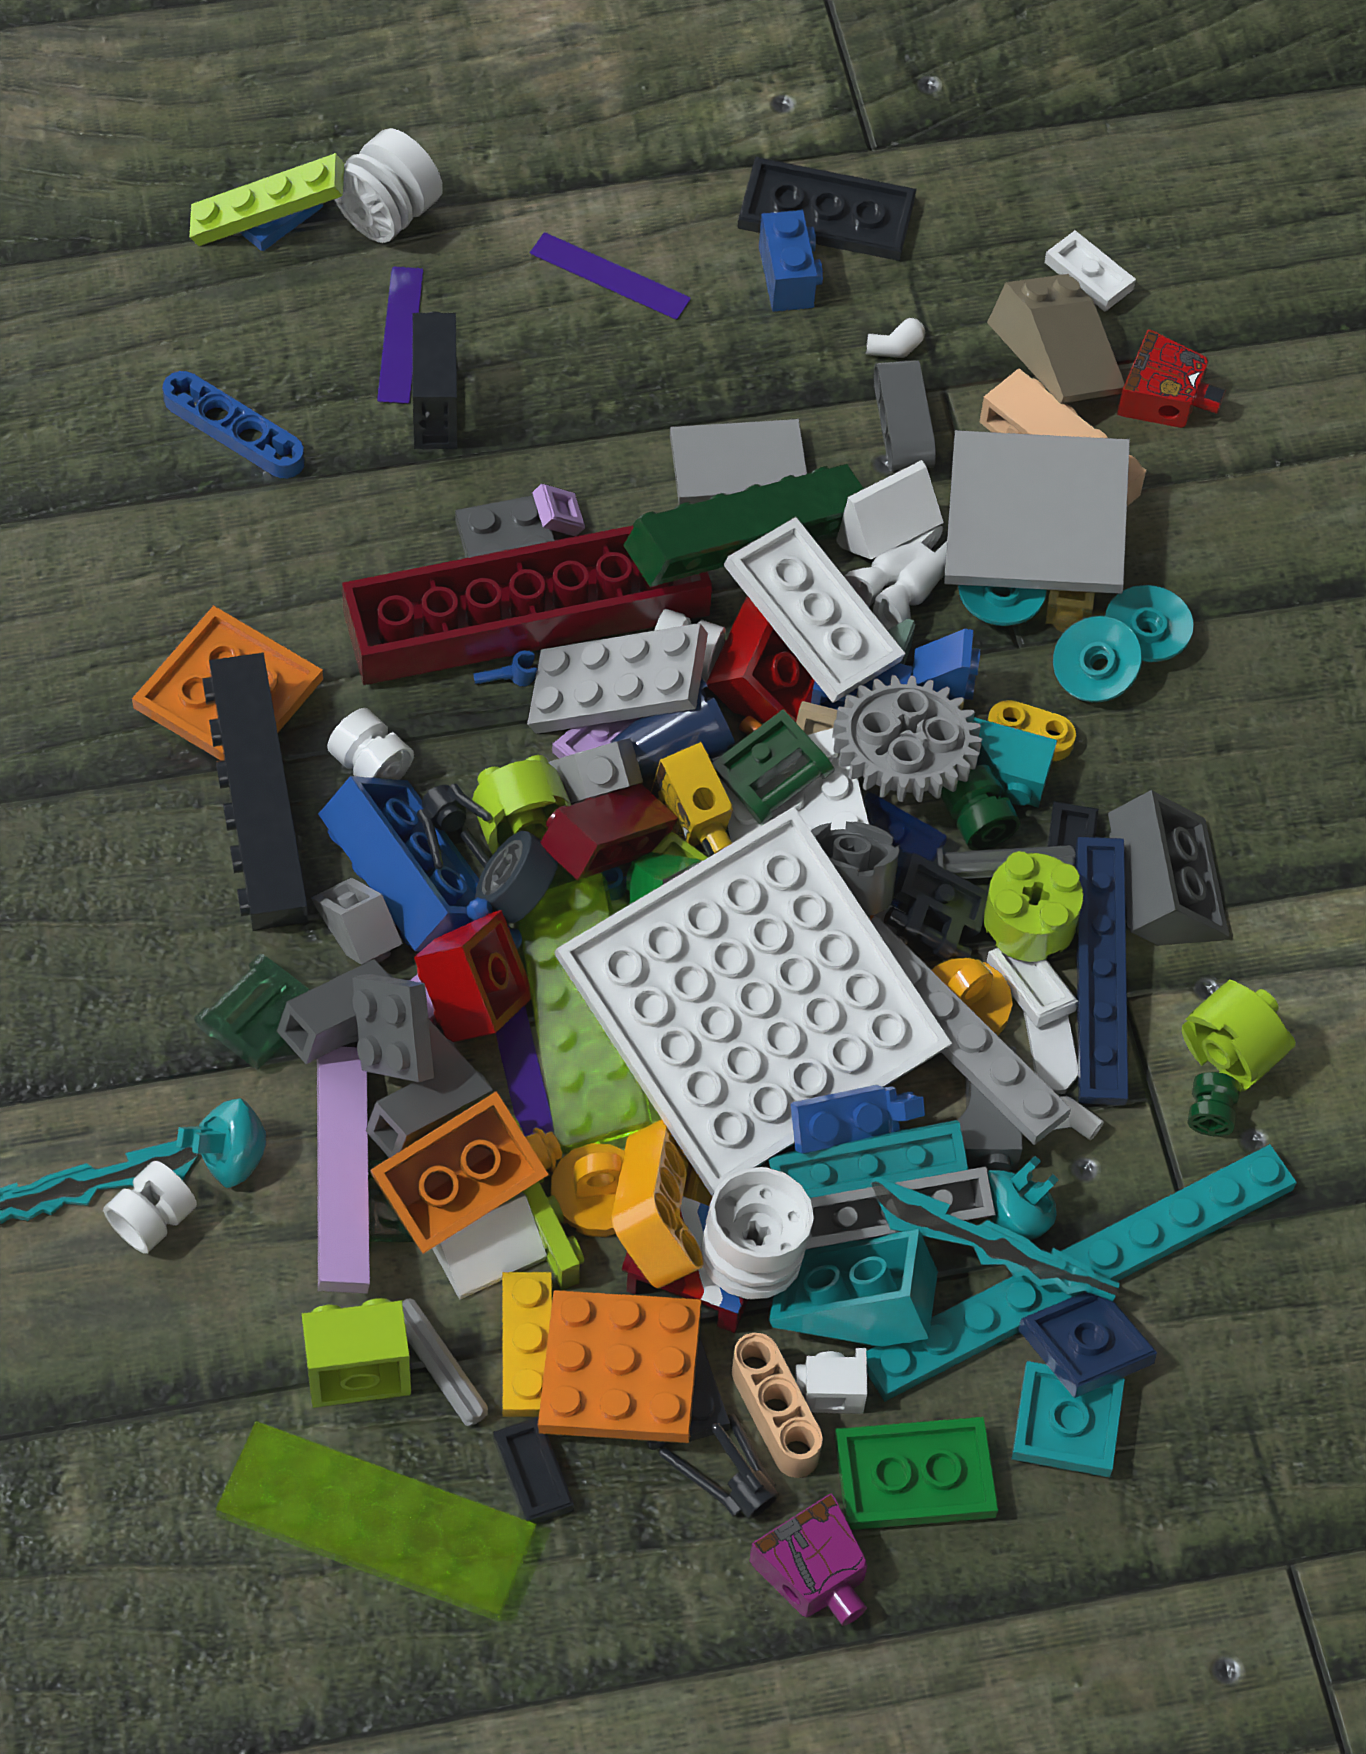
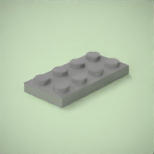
(618, 678)

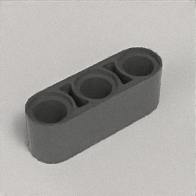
(904, 414)

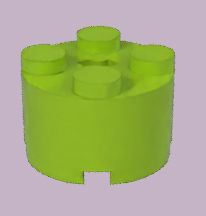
(519, 798)
(1033, 906)
(1238, 1033)

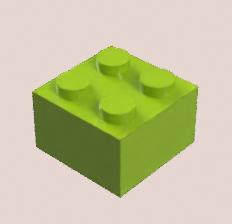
(356, 1352)

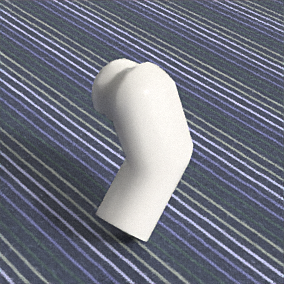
(899, 342)

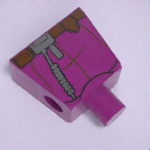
(814, 1562)

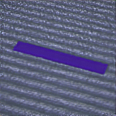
(610, 275)
(397, 345)
(524, 1074)

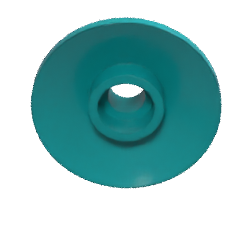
(1013, 609)
(1160, 613)
(1094, 640)

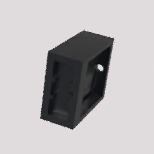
(434, 380)

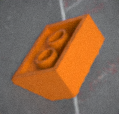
(459, 1172)

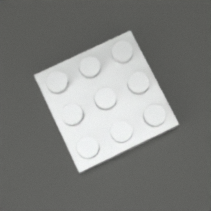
(821, 802)

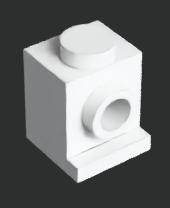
(834, 1382)

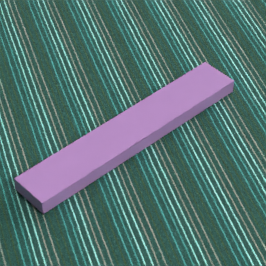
(342, 1173)

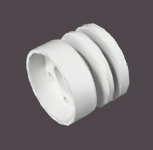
(388, 185)
(756, 1232)

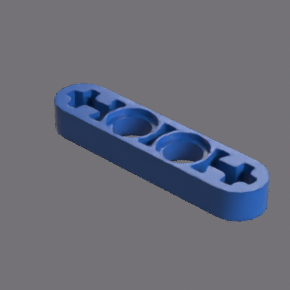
(237, 420)

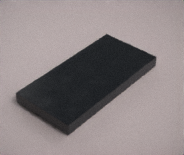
(842, 208)

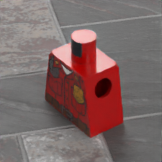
(1167, 383)

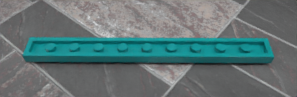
(1110, 1253)

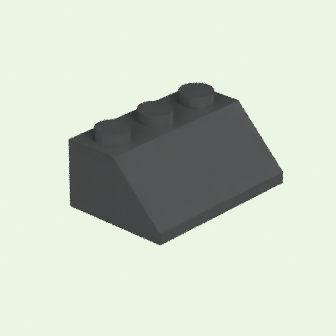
(1168, 872)

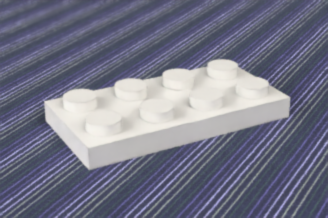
(814, 609)

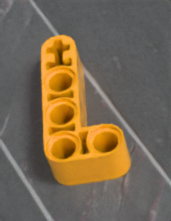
(650, 1206)

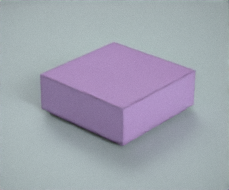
(558, 510)

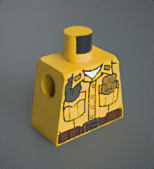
(696, 796)

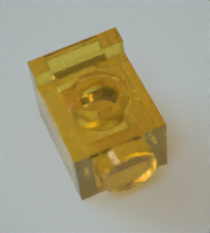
(1068, 608)

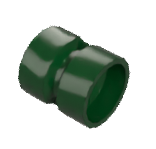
(981, 811)

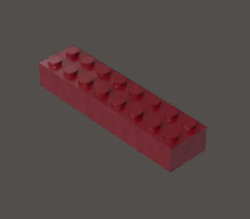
(507, 605)

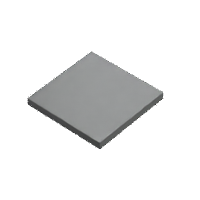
(1037, 512)

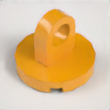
(979, 988)
(587, 1187)

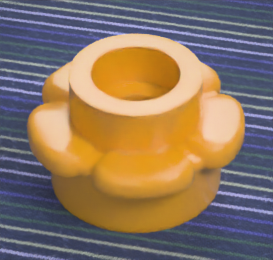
(545, 1147)

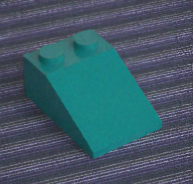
(862, 1291)

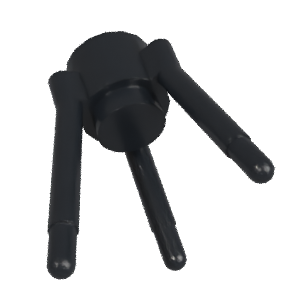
(446, 810)
(751, 1487)

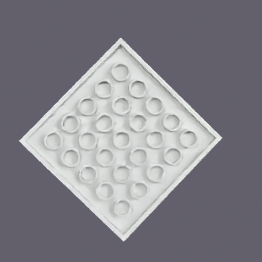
(749, 995)

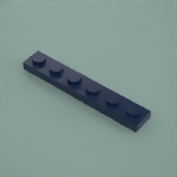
(1101, 973)

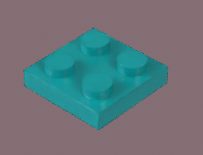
(1063, 1429)

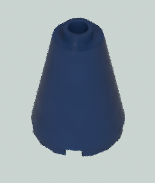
(669, 733)

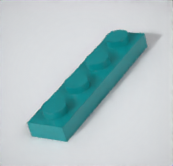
(890, 1156)

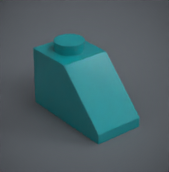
(1018, 760)

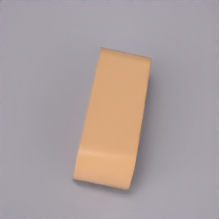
(776, 1427)

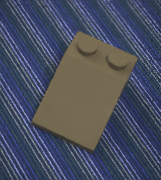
(1058, 337)

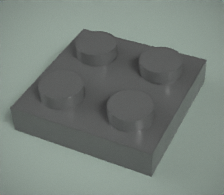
(501, 526)
(393, 1027)

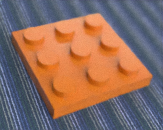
(176, 690)
(620, 1366)

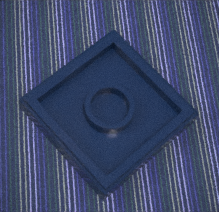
(1087, 1342)

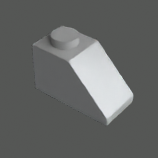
(598, 770)
(358, 920)

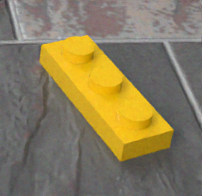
(525, 1340)

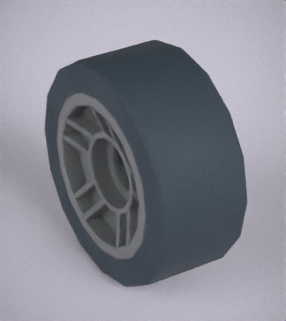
(517, 876)

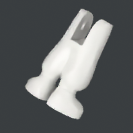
(909, 570)

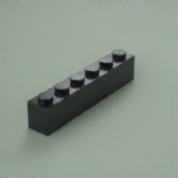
(257, 792)

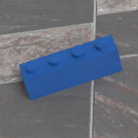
(390, 851)

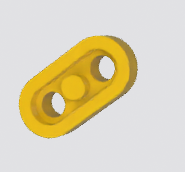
(1037, 722)

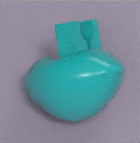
(228, 1141)
(1021, 1202)

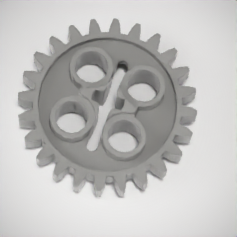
(906, 738)

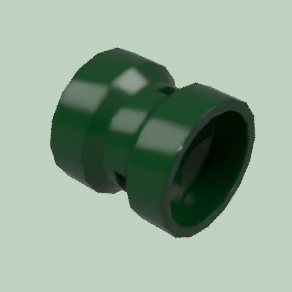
(1213, 1105)

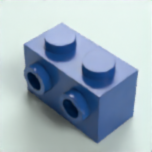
(788, 260)

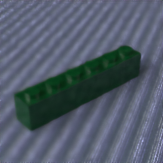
(707, 532)

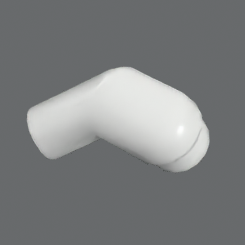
(1081, 1119)

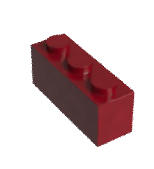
(607, 830)

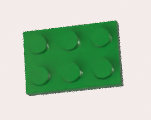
(915, 1473)

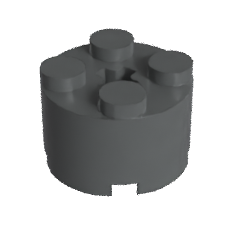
(864, 862)

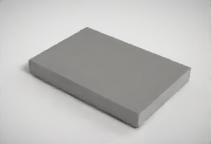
(734, 456)

